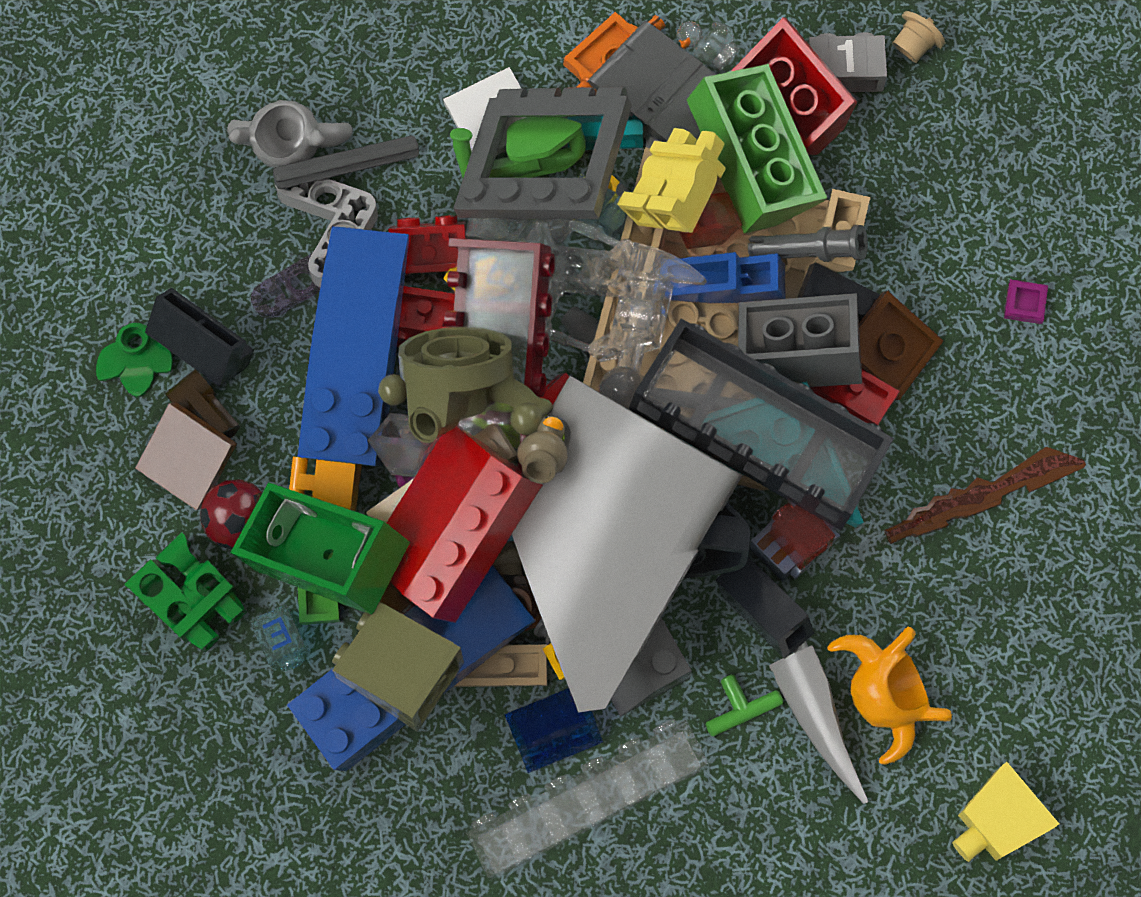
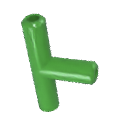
(742, 710)

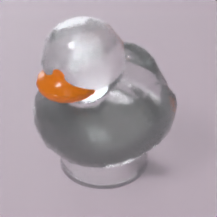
(713, 48)

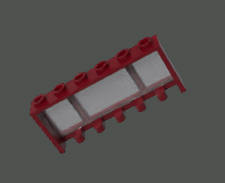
(505, 291)

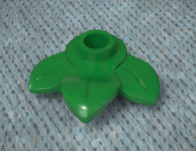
(133, 365)

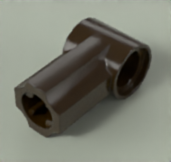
(201, 400)

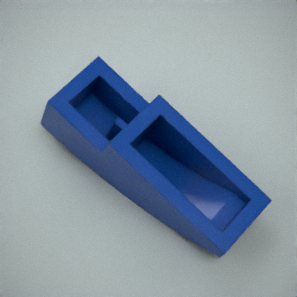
(734, 279)

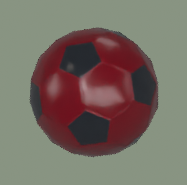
(228, 510)

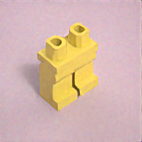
(675, 182)

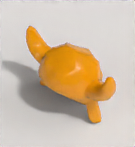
(889, 689)

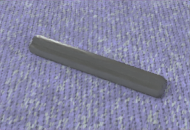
(345, 162)

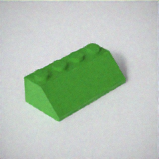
(762, 152)

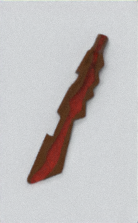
(983, 495)

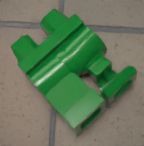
(192, 605)

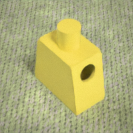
(1002, 817)

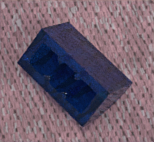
(552, 730)

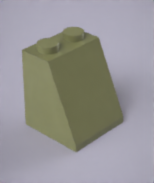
(398, 664)

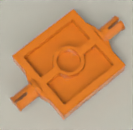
(600, 45)

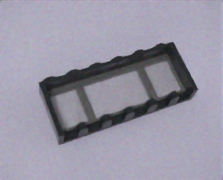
(761, 423)

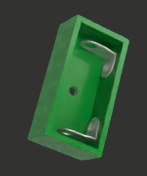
(296, 533)

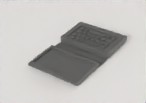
(657, 80)

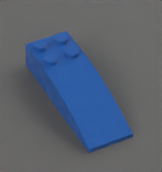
(353, 344)
(351, 726)

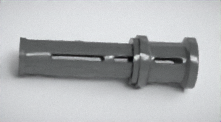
(824, 244)

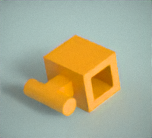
(332, 481)

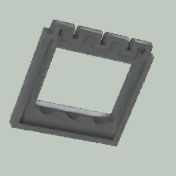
(543, 197)

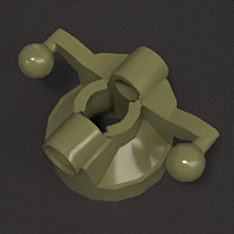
(456, 377)

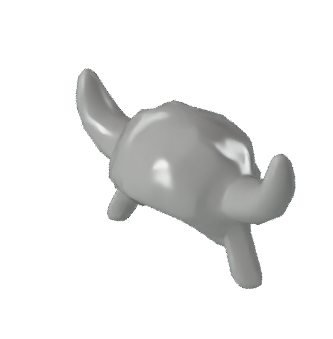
(286, 133)

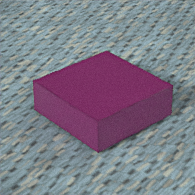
(1025, 301)

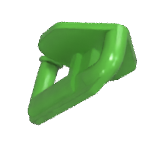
(530, 147)

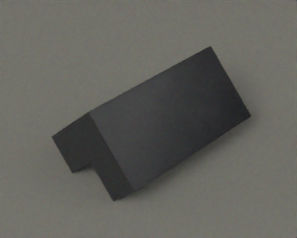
(197, 337)

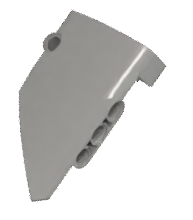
(614, 536)

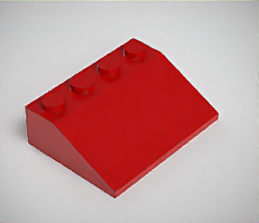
(457, 522)

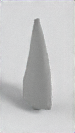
(812, 703)

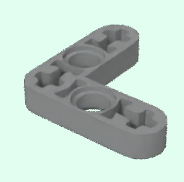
(339, 212)

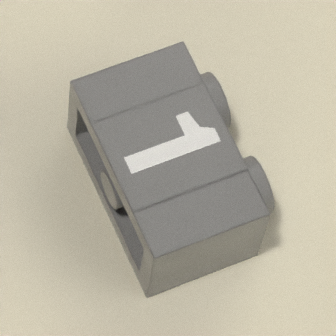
(854, 60)

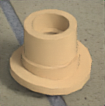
(917, 36)

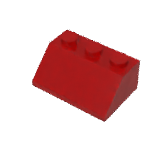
(809, 88)

